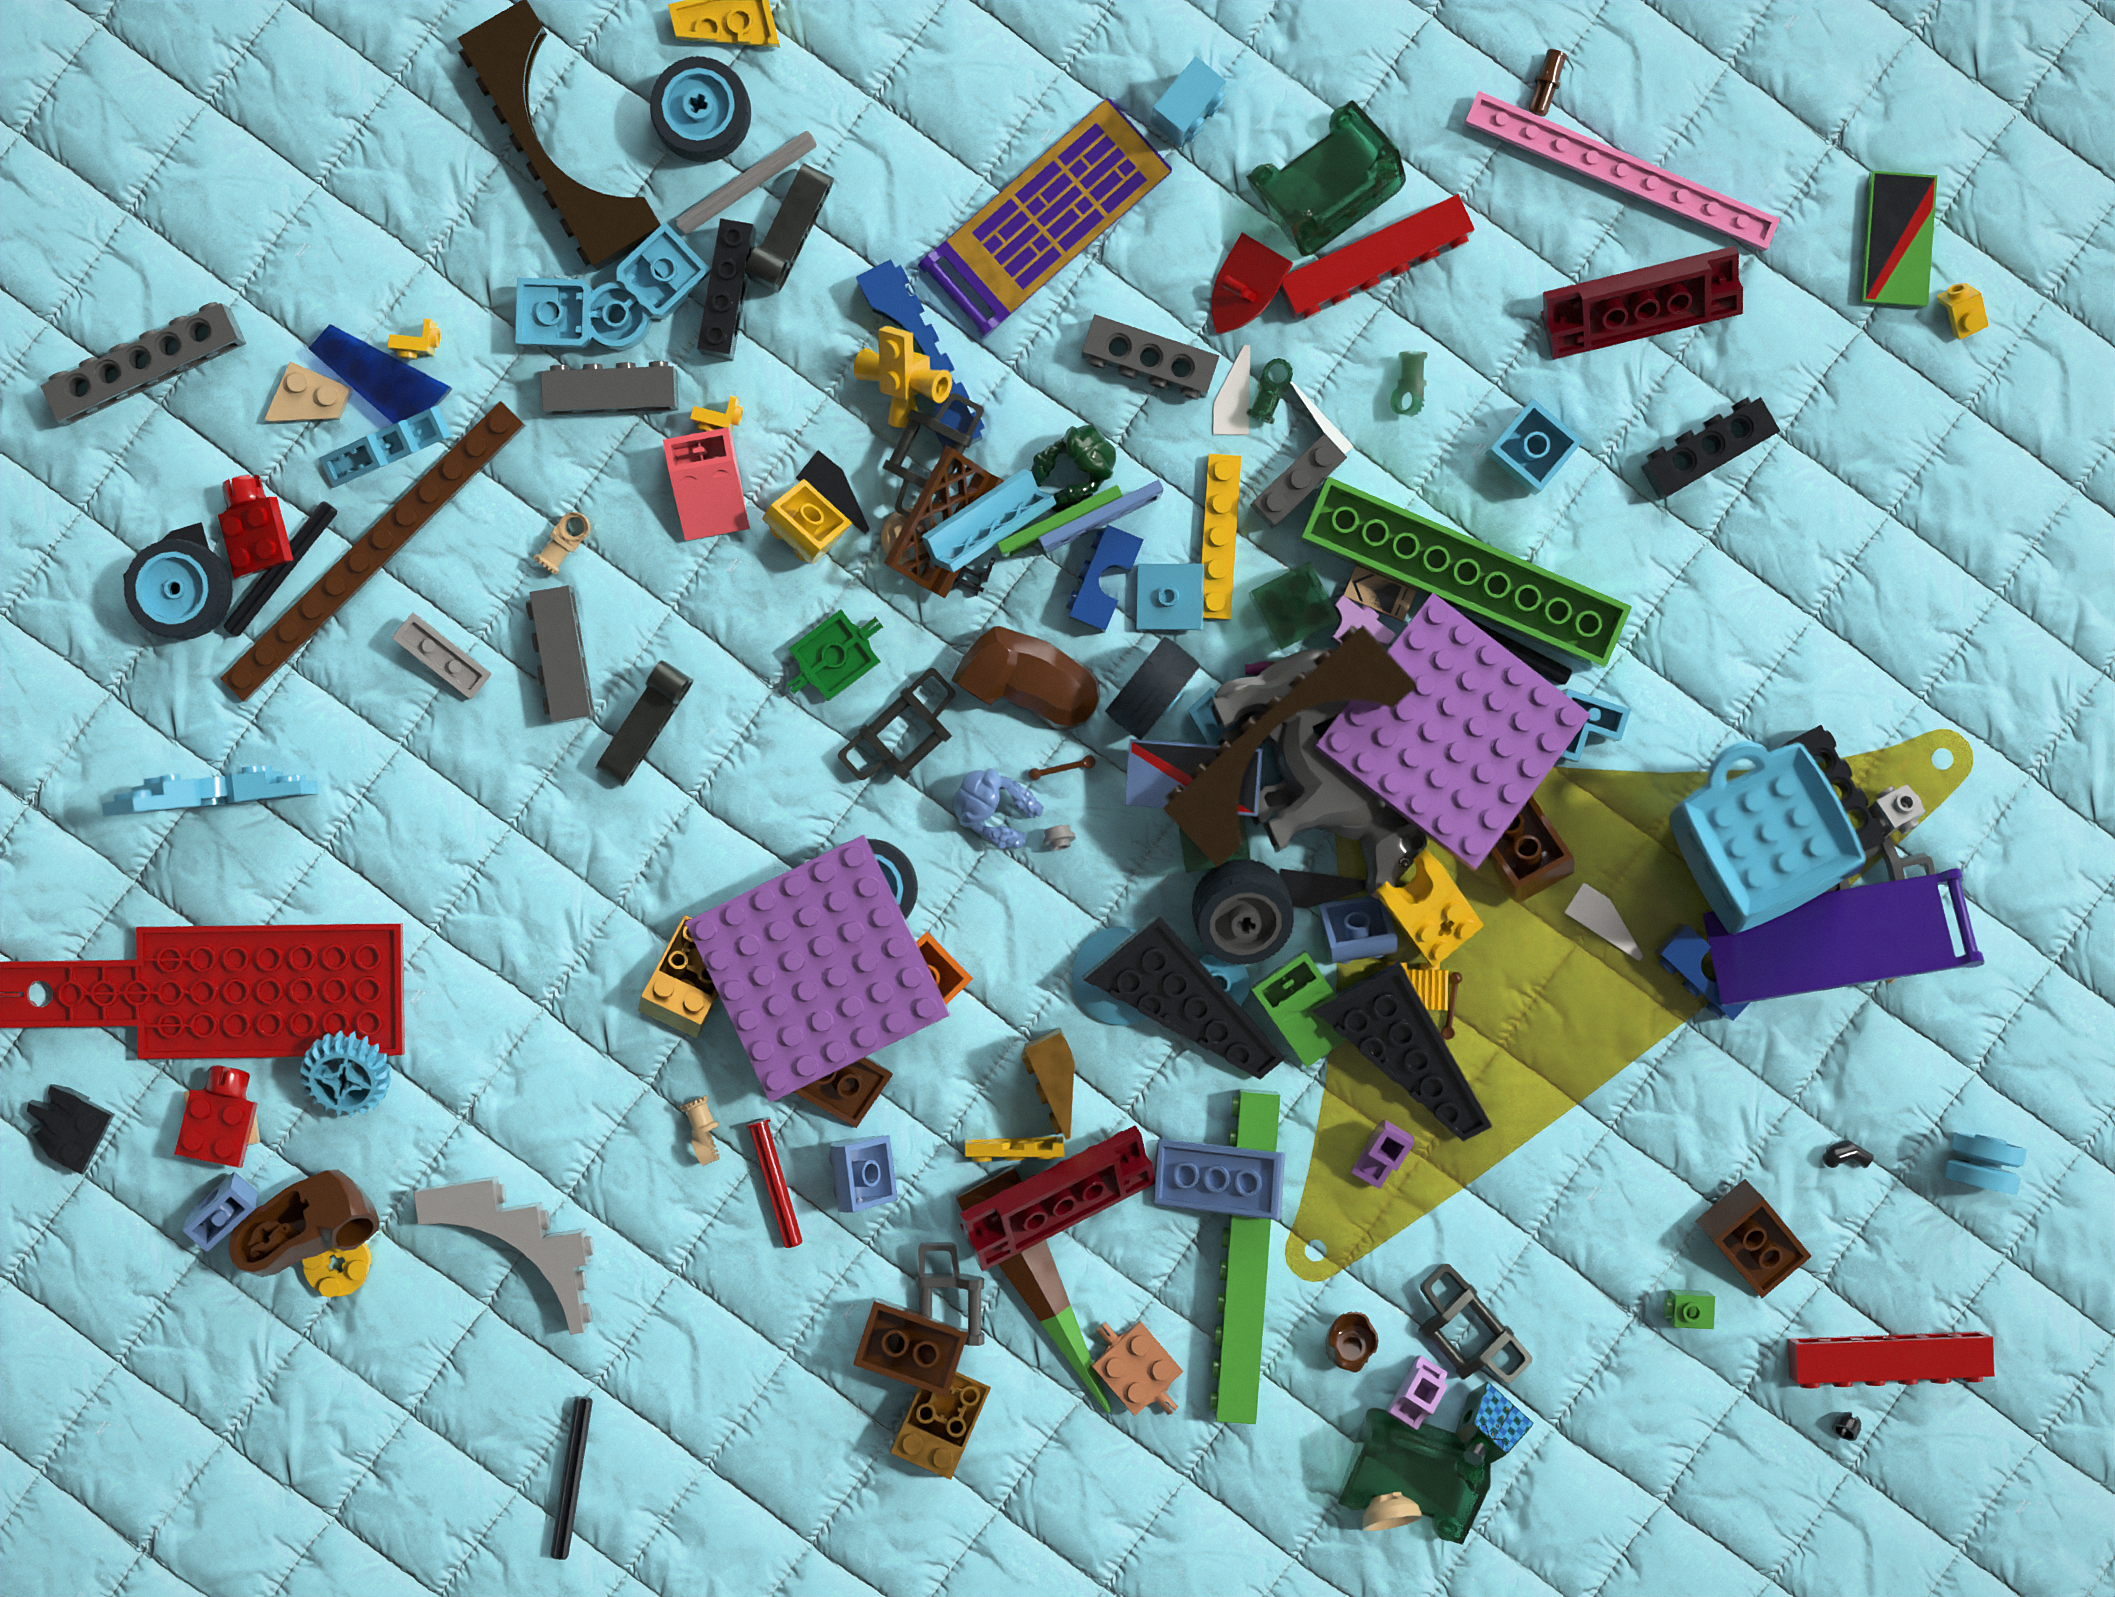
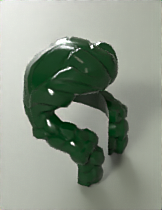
(1088, 452)

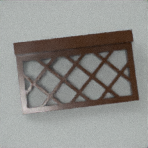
(934, 577)

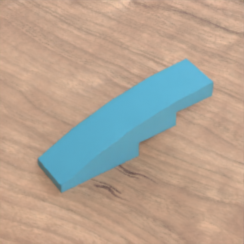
(385, 446)

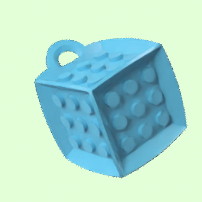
(1764, 836)

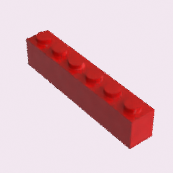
(1377, 256)
(1891, 1357)

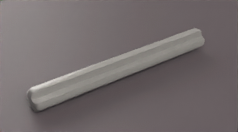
(746, 182)

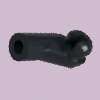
(1845, 1151)

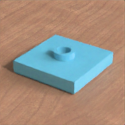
(1170, 596)

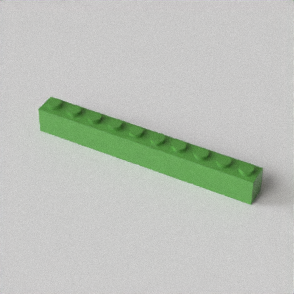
(1244, 1275)

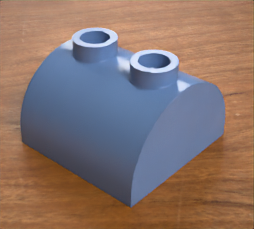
(1357, 929)
(863, 1173)

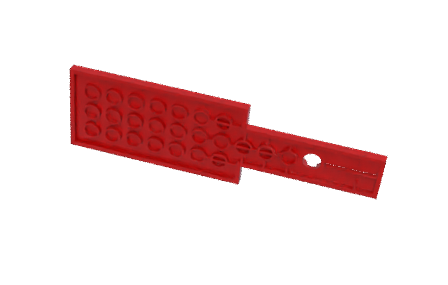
(227, 989)

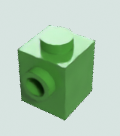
(1689, 1309)

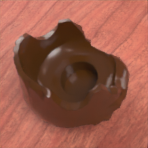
(1351, 1341)

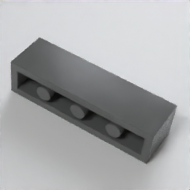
(609, 390)
(561, 654)

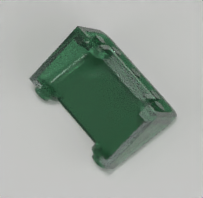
(1332, 181)
(1421, 1465)

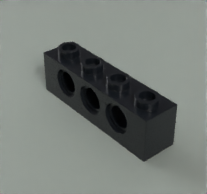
(726, 289)
(1756, 425)
(1838, 772)

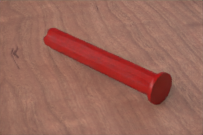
(775, 1182)

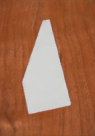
(1233, 399)
(1327, 427)
(1600, 916)

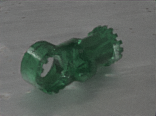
(1411, 381)
(1270, 392)

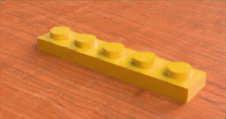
(1220, 534)

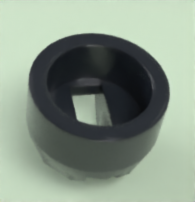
(1847, 1426)

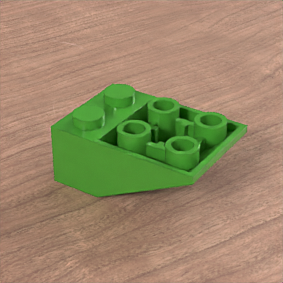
(1288, 999)

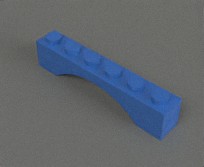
(888, 297)

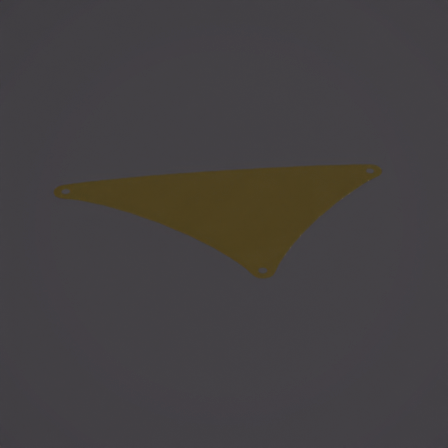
(1541, 996)

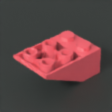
(706, 483)

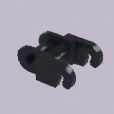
(984, 576)

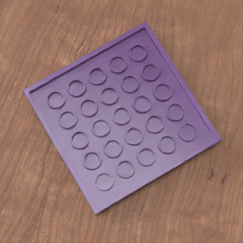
(1461, 743)
(817, 968)

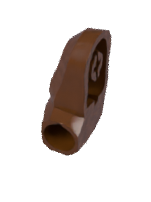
(1030, 677)
(303, 1224)

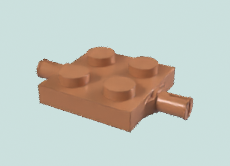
(1136, 1368)

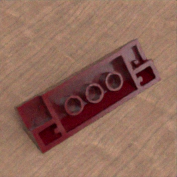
(1642, 302)
(1057, 1198)

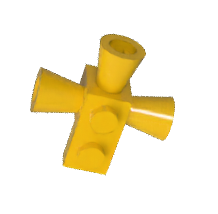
(901, 373)

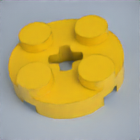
(331, 1281)

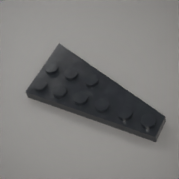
(1174, 988)
(1401, 1039)

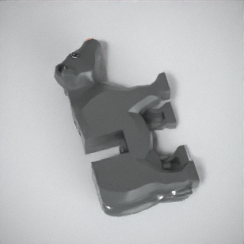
(1312, 787)

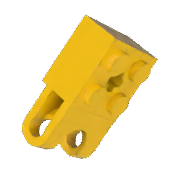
(1431, 910)

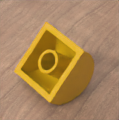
(806, 522)

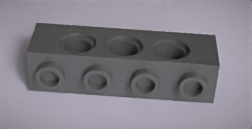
(1106, 331)

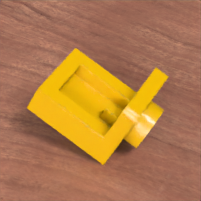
(1964, 309)
(409, 347)
(712, 420)

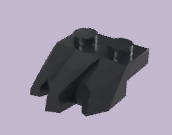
(69, 1127)

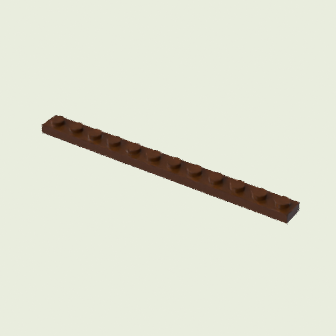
(373, 551)

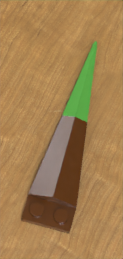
(1041, 1287)

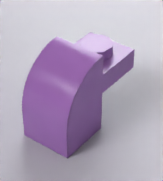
(1384, 1151)

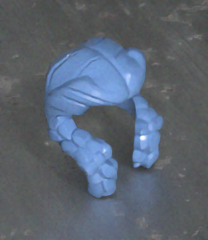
(979, 798)

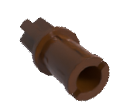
(1547, 82)

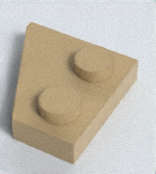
(307, 397)

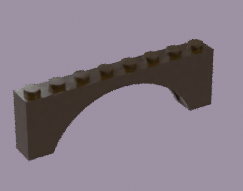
(504, 57)
(1354, 671)

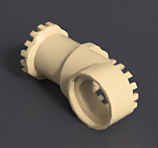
(562, 543)
(702, 1123)

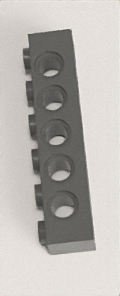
(63, 385)

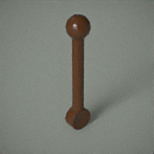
(1087, 762)
(1447, 1031)

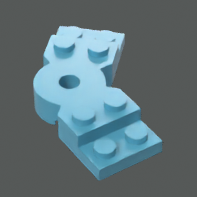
(648, 287)
(172, 793)

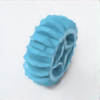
(365, 1072)

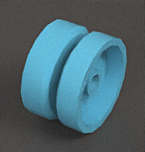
(1985, 1162)

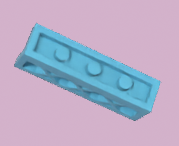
(986, 521)

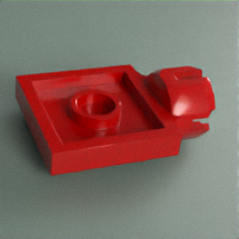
(252, 527)
(218, 1119)

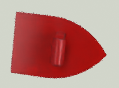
(1246, 284)

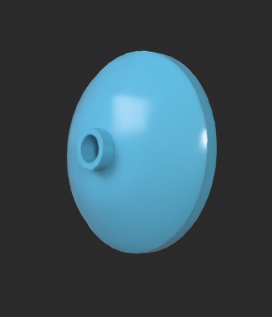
(1092, 998)

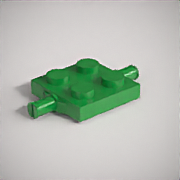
(834, 655)

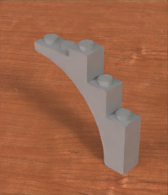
(557, 1255)

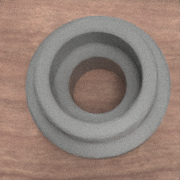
(1058, 837)

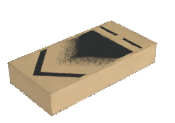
(1379, 593)

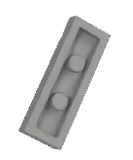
(441, 655)

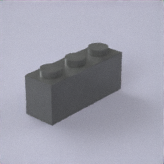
(1298, 481)

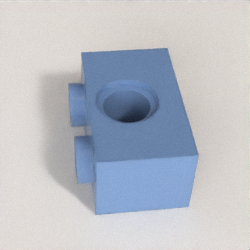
(220, 1211)

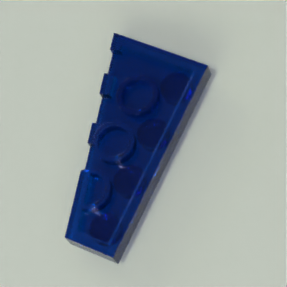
(378, 377)

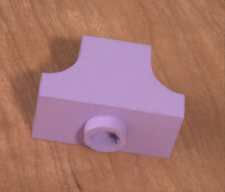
(1351, 614)
(1418, 1393)

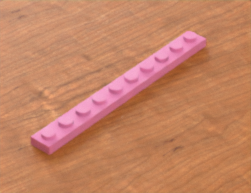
(1622, 171)

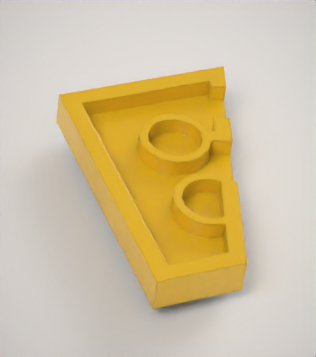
(725, 22)
(1015, 1148)

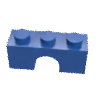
(1113, 549)
(1683, 954)

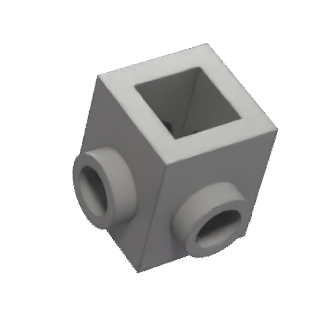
(1897, 810)

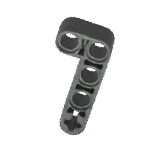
(777, 255)
(645, 722)

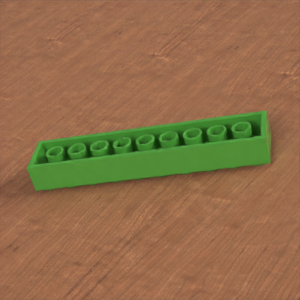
(1465, 573)

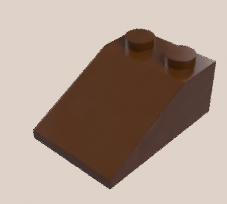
(1530, 854)
(849, 1090)
(1753, 1238)
(910, 1347)

